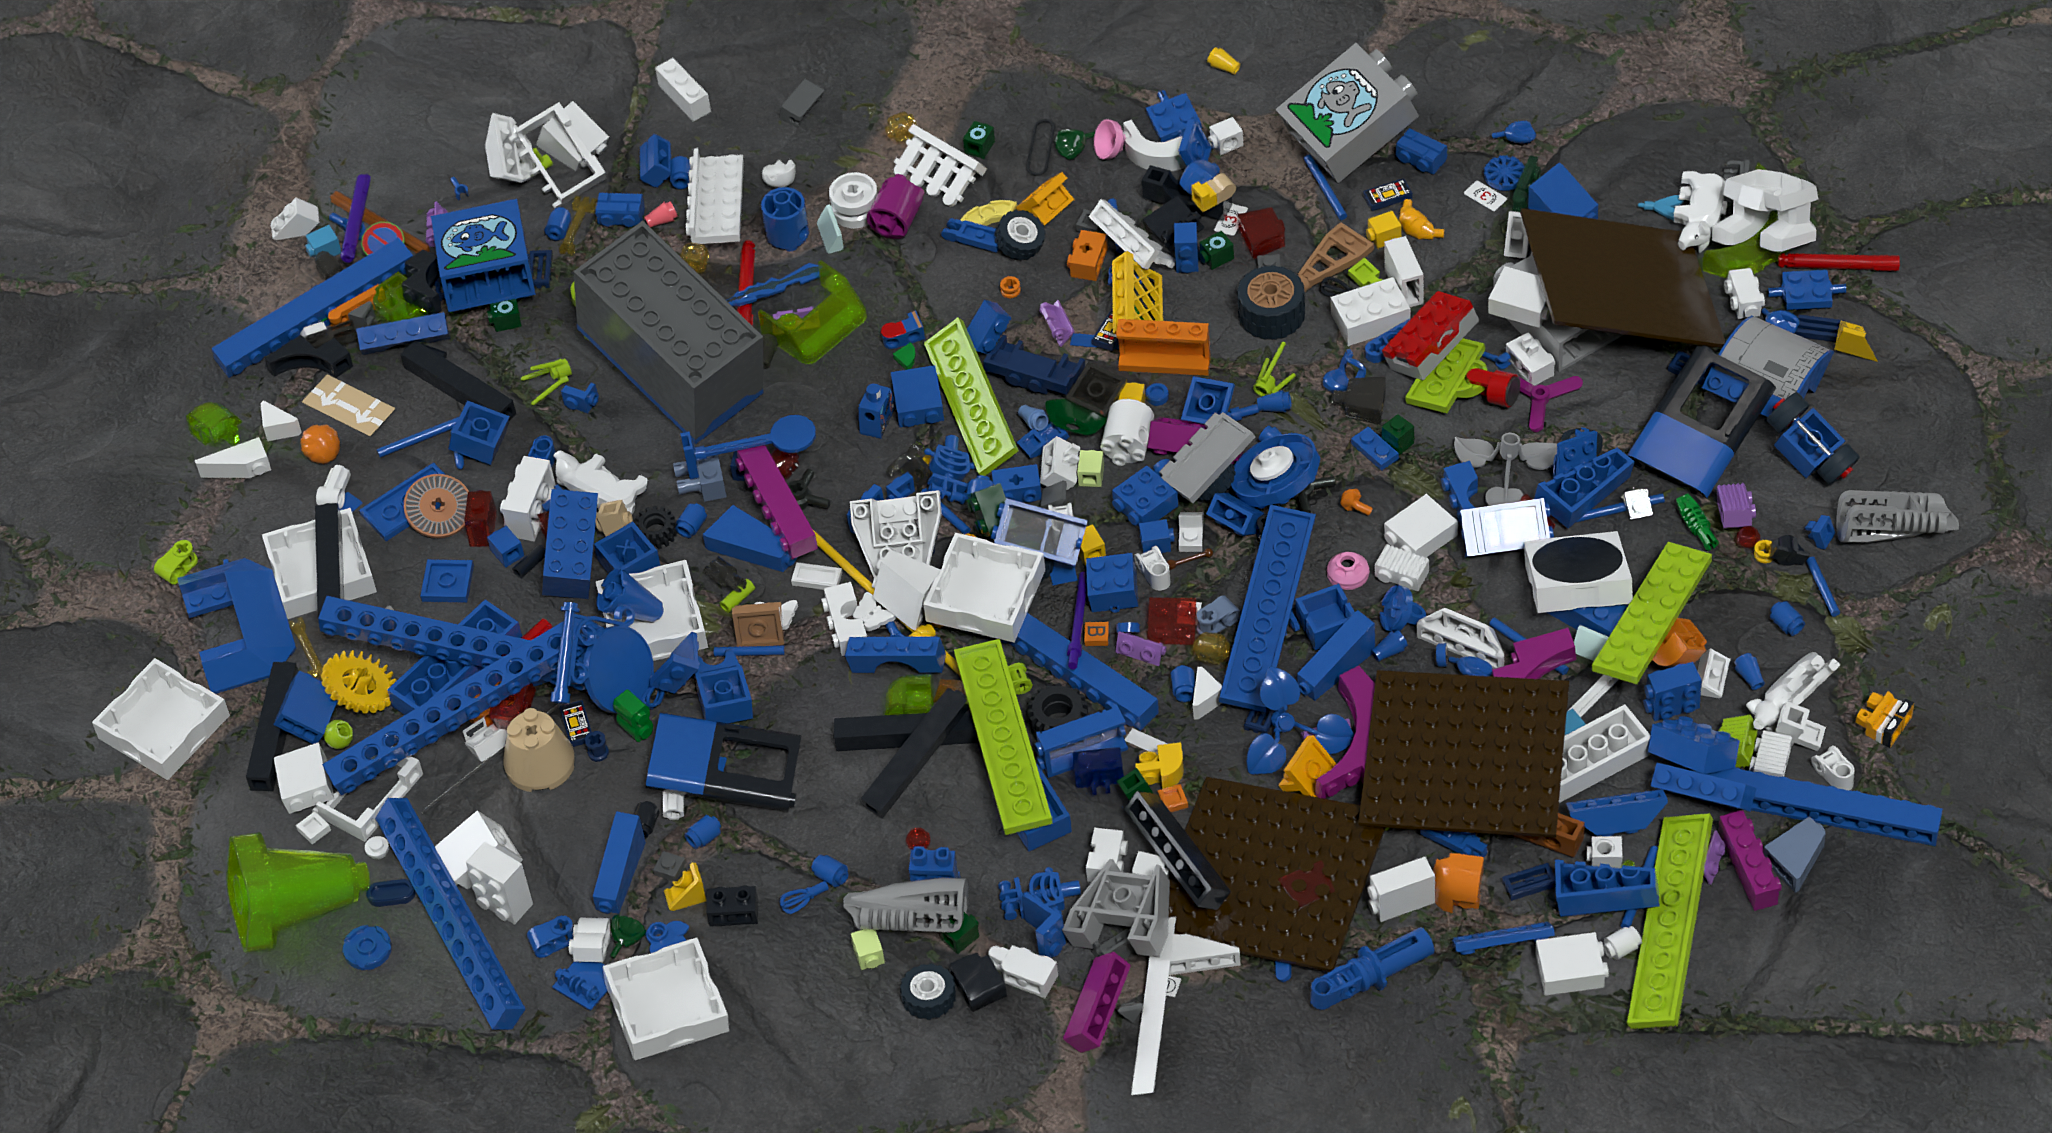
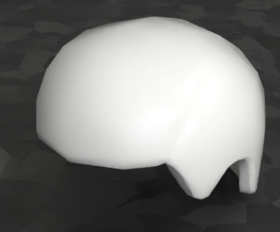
(779, 174)

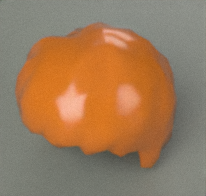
(320, 444)

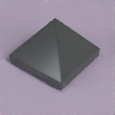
(1130, 1010)

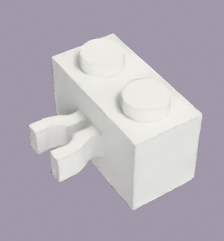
(1530, 359)
(1059, 463)

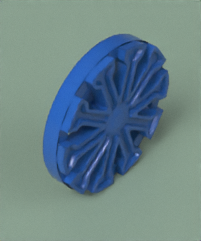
(1503, 173)

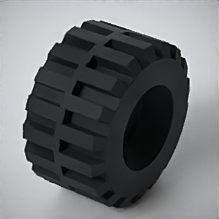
(1052, 701)

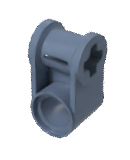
(1217, 616)

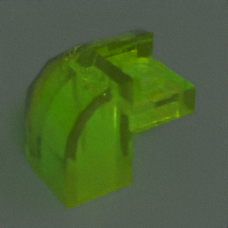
(391, 303)
(212, 422)
(910, 695)

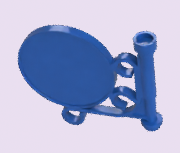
(613, 660)

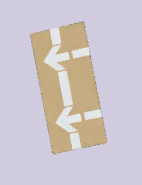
(348, 405)

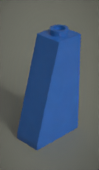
(747, 539)
(1340, 654)
(619, 862)

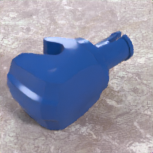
(1198, 171)

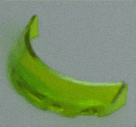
(1743, 255)

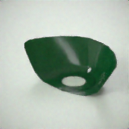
(1064, 412)

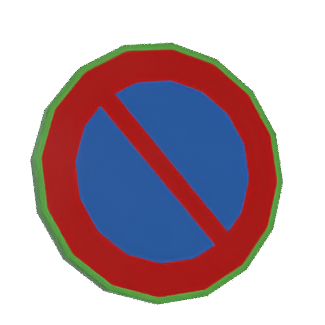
(379, 235)

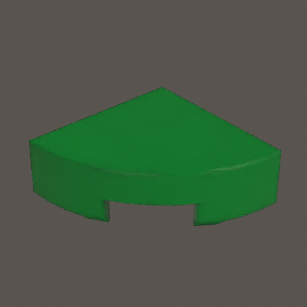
(905, 356)

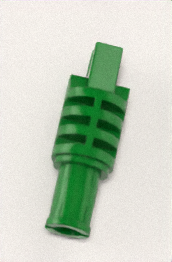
(1696, 520)

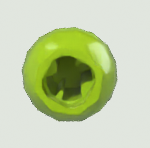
(338, 734)

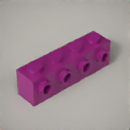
(1749, 861)
(1097, 1002)

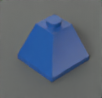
(1206, 398)

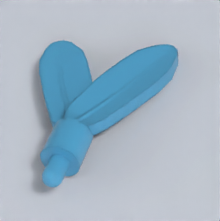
(1663, 206)

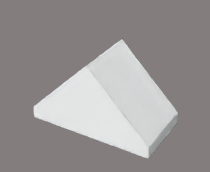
(278, 423)
(1206, 693)

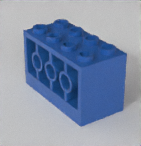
(569, 543)

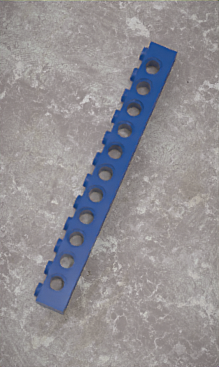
(426, 630)
(442, 707)
(450, 914)

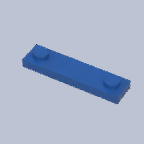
(1468, 943)

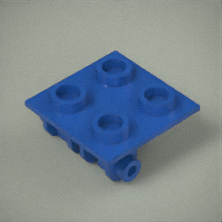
(582, 983)

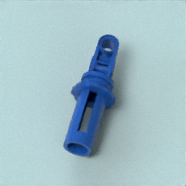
(1370, 968)

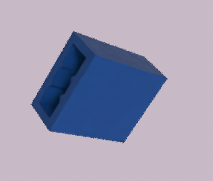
(917, 396)
(305, 708)

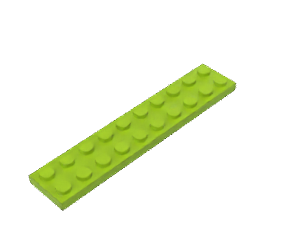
(1003, 737)
(1671, 925)

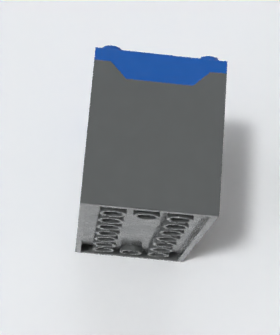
(669, 331)

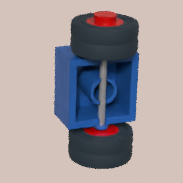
(1811, 441)

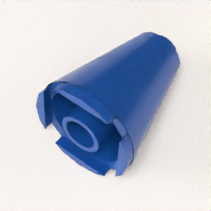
(625, 590)

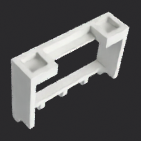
(558, 112)
(367, 822)

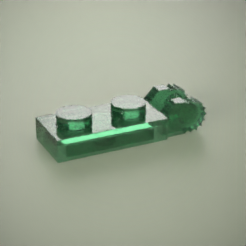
(1530, 172)

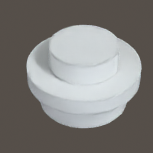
(376, 847)

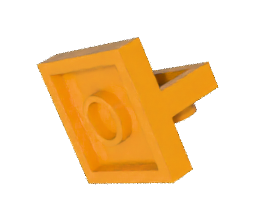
(1047, 199)
(1306, 766)

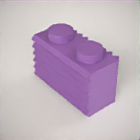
(1735, 505)

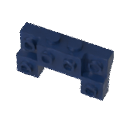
(1032, 370)

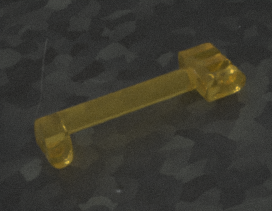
(581, 208)
(299, 629)

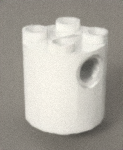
(1127, 431)

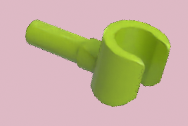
(544, 160)

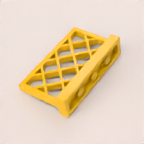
(1123, 291)

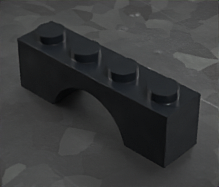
(1162, 186)

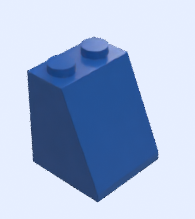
(1562, 194)

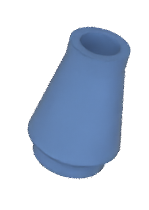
(1034, 417)

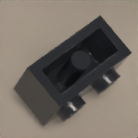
(732, 906)

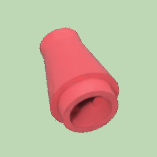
(662, 214)

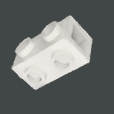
(1744, 293)

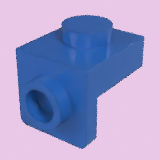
(579, 399)
(900, 487)

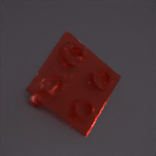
(1172, 620)

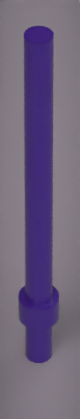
(1075, 648)

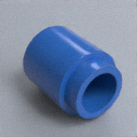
(680, 172)
(558, 223)
(691, 520)
(1787, 618)
(1183, 683)
(703, 831)
(830, 870)

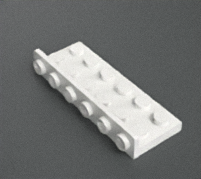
(715, 198)

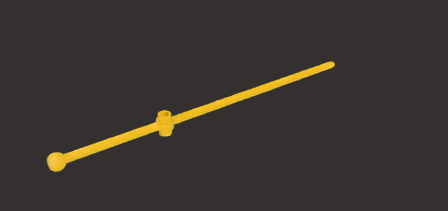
(921, 631)

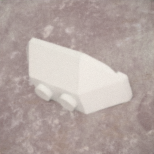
(503, 154)
(1462, 636)

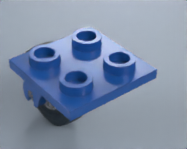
(1577, 448)

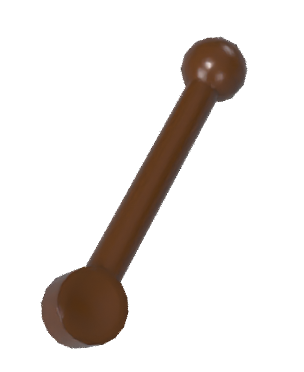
(1172, 564)

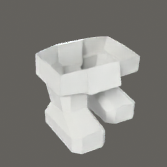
(1754, 198)

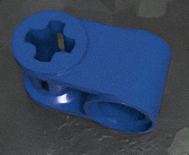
(543, 449)
(550, 936)

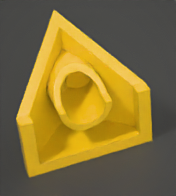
(1852, 341)
(686, 890)

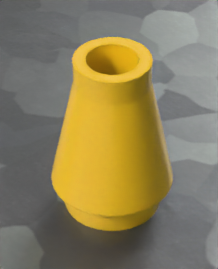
(1222, 60)

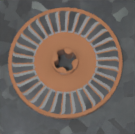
(421, 502)

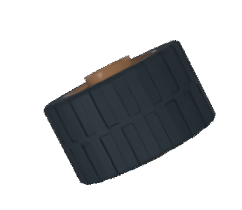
(1271, 302)

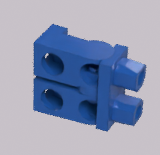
(932, 864)

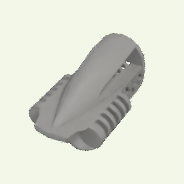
(1893, 517)
(900, 904)

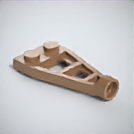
(1344, 239)

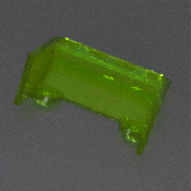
(823, 326)

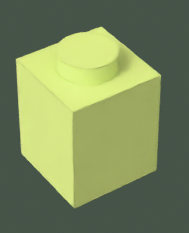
(1090, 468)
(867, 948)

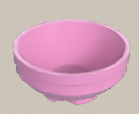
(1108, 139)
(1348, 577)

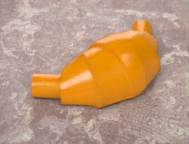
(1416, 224)

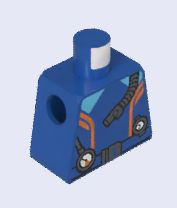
(876, 402)

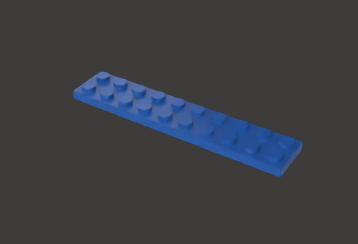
(1267, 605)

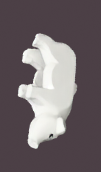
(1704, 209)
(595, 478)
(1793, 687)

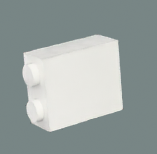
(1404, 268)
(1519, 298)
(1421, 527)
(303, 778)
(1401, 889)
(1571, 963)

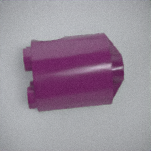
(895, 207)

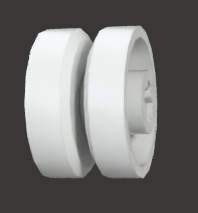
(852, 199)

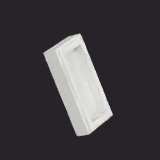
(815, 576)

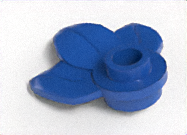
(671, 934)

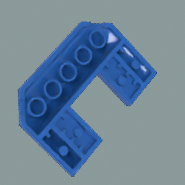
(260, 616)

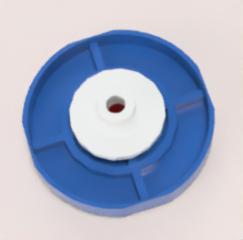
(1275, 470)

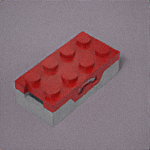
(1430, 335)

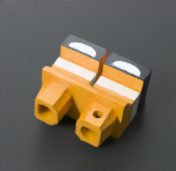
(1887, 719)

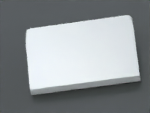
(1713, 673)
(487, 742)

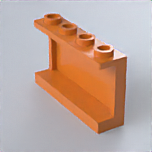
(1164, 347)

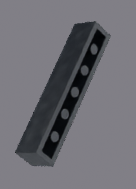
(1177, 850)

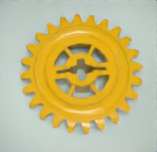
(364, 675)

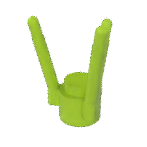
(558, 370)
(1266, 383)

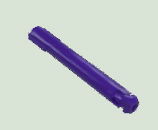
(355, 218)

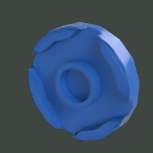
(367, 947)

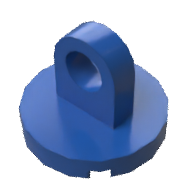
(1399, 609)

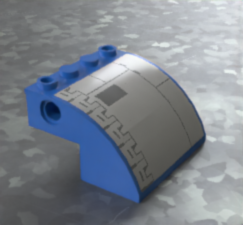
(1773, 353)

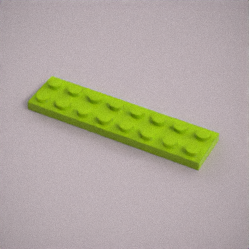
(971, 397)
(1652, 613)

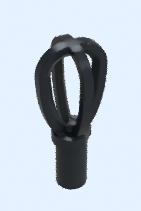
(1330, 286)

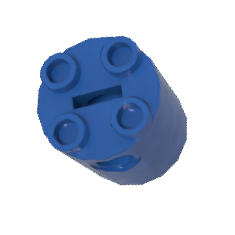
(785, 218)

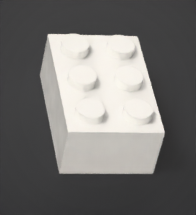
(1369, 311)
(526, 495)
(499, 883)

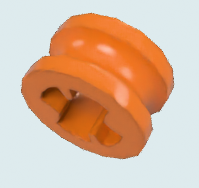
(1010, 281)

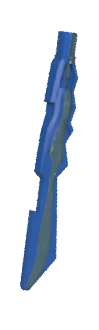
(773, 286)

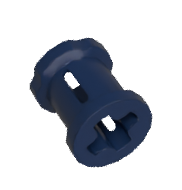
(596, 746)

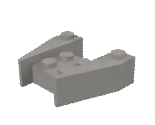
(1124, 901)

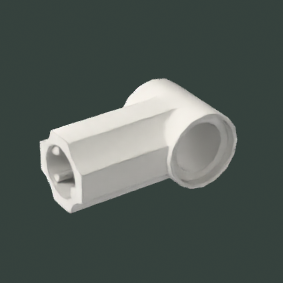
(334, 487)
(673, 805)

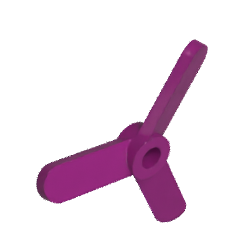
(1542, 394)

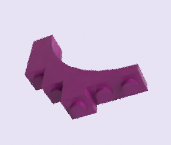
(1539, 655)
(1358, 693)

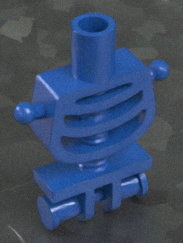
(949, 469)
(1057, 892)

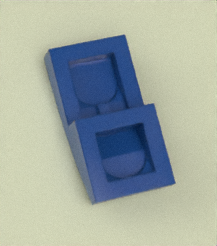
(1034, 441)

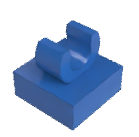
(1821, 531)

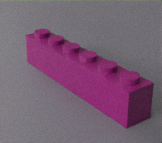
(777, 501)

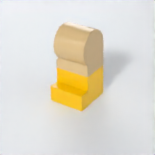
(1212, 191)

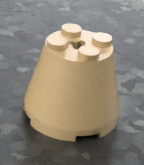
(537, 752)

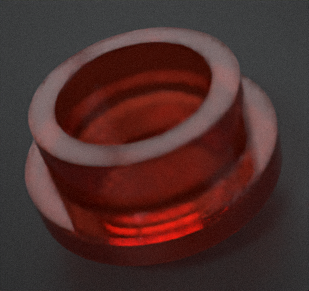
(1748, 536)
(918, 837)

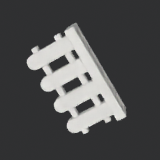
(946, 169)
(1129, 237)

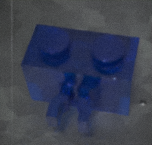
(1098, 768)

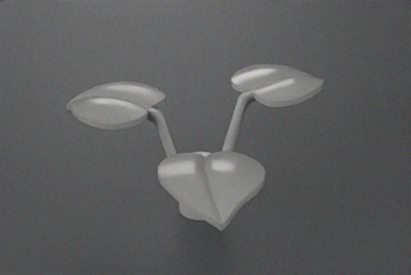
(1477, 451)

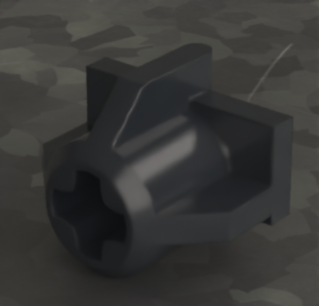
(1788, 551)

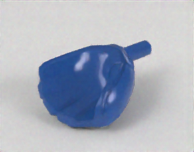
(1517, 132)
(1782, 319)
(1472, 666)

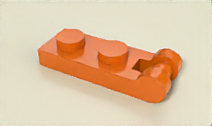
(341, 313)

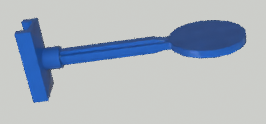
(788, 435)

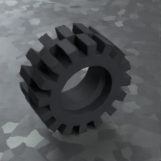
(654, 517)

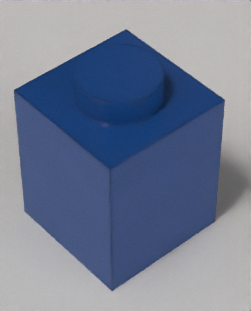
(1156, 534)
(505, 546)

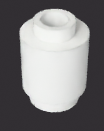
(1621, 942)

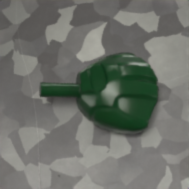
(1071, 142)
(625, 932)

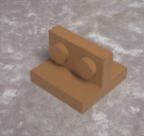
(758, 624)

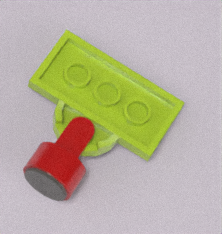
(1463, 376)

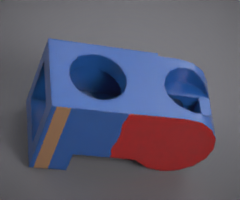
(903, 332)

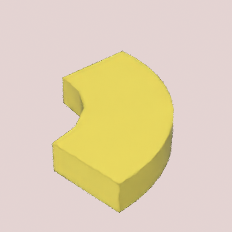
(989, 213)

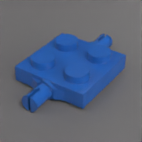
(1171, 115)
(1807, 289)

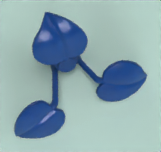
(1278, 691)

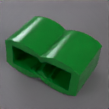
(633, 715)

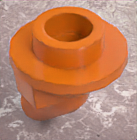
(1350, 501)

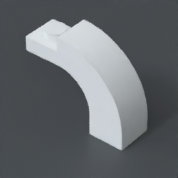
(1148, 153)

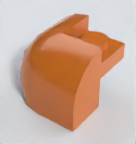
(1681, 645)
(1458, 881)

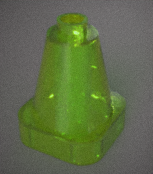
(285, 887)

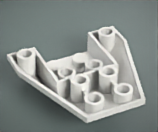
(898, 525)

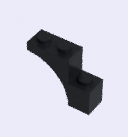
(421, 273)
(301, 354)

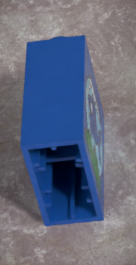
(482, 255)

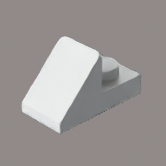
(1516, 237)
(1191, 531)

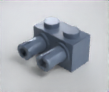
(709, 481)

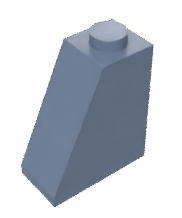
(1796, 852)

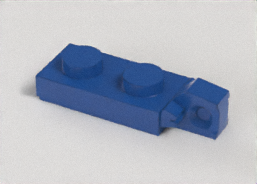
(1461, 842)

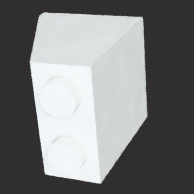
(558, 144)
(903, 586)
(466, 839)

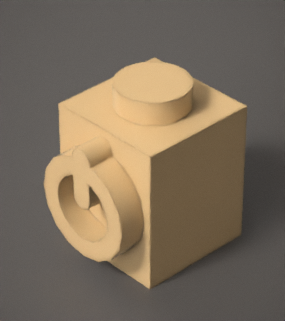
(612, 517)

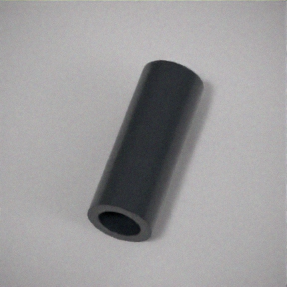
(529, 561)

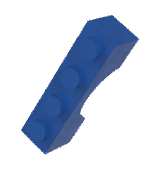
(386, 335)
(1461, 484)
(922, 653)
(1703, 787)

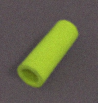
(735, 598)

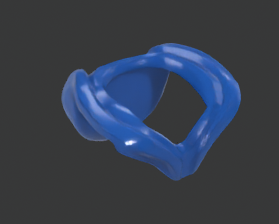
(1337, 378)

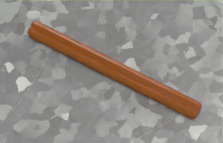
(371, 218)

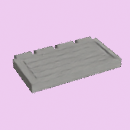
(1207, 456)

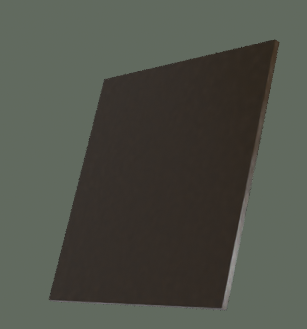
(1621, 278)
(1465, 753)
(1254, 840)

